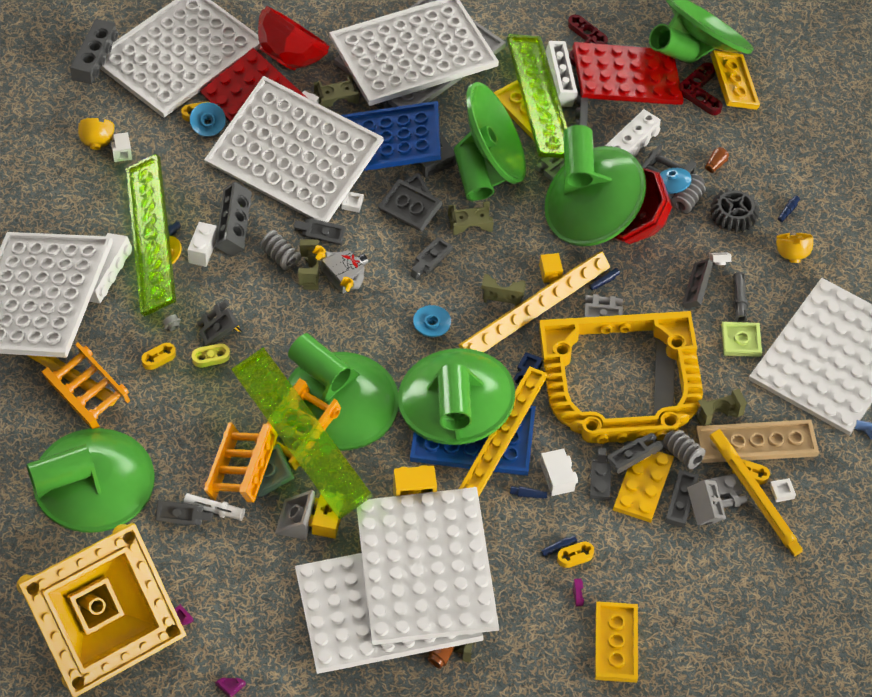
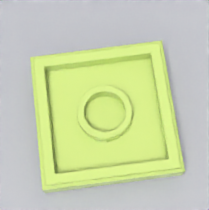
(741, 339)

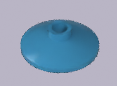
(207, 111)
(676, 179)
(435, 315)

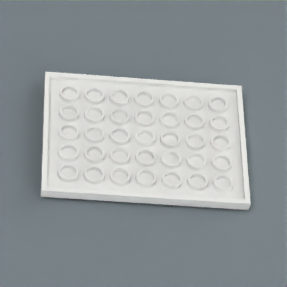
(413, 50)
(178, 53)
(294, 150)
(46, 289)
(823, 358)
(426, 566)
(339, 618)

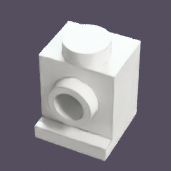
(121, 147)

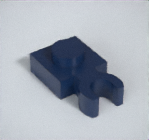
(526, 361)

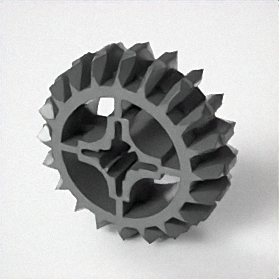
(735, 210)

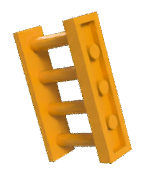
(79, 403)
(331, 412)
(253, 472)

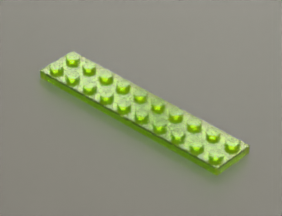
(538, 94)
(150, 235)
(301, 433)

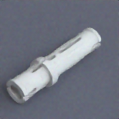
(236, 512)

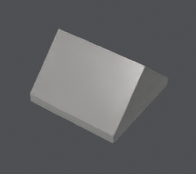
(296, 515)

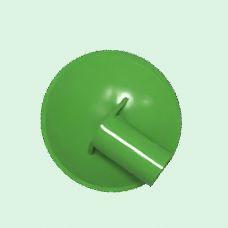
(695, 33)
(491, 148)
(593, 191)
(358, 383)
(456, 396)
(92, 480)

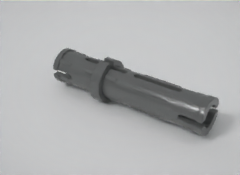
(740, 303)

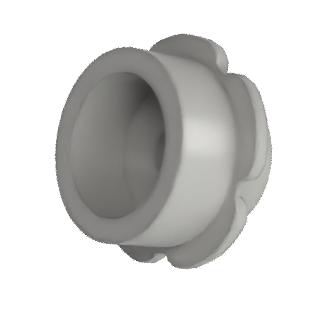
(171, 322)

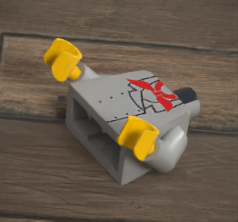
(342, 268)

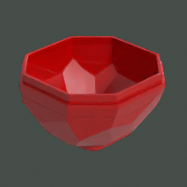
(288, 40)
(652, 213)

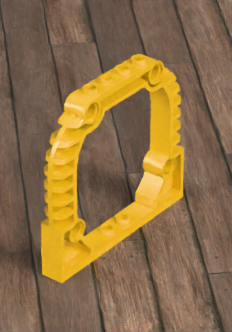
(672, 328)

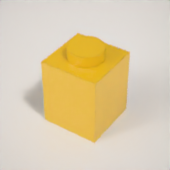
(550, 267)

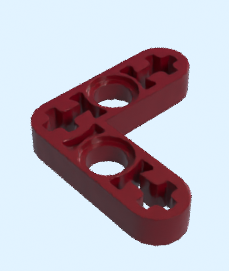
(579, 29)
(696, 89)

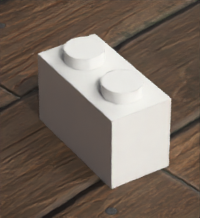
(202, 244)
(558, 472)

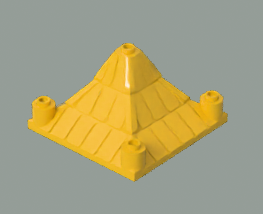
(102, 609)

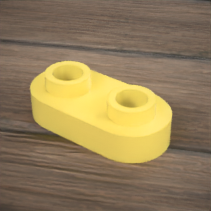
(210, 356)

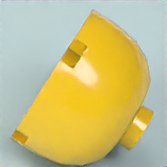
(95, 133)
(794, 246)

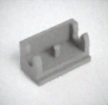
(706, 502)

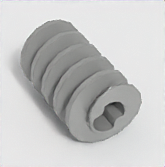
(689, 197)
(280, 250)
(684, 448)

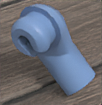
(864, 426)

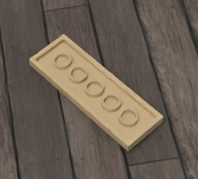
(761, 440)

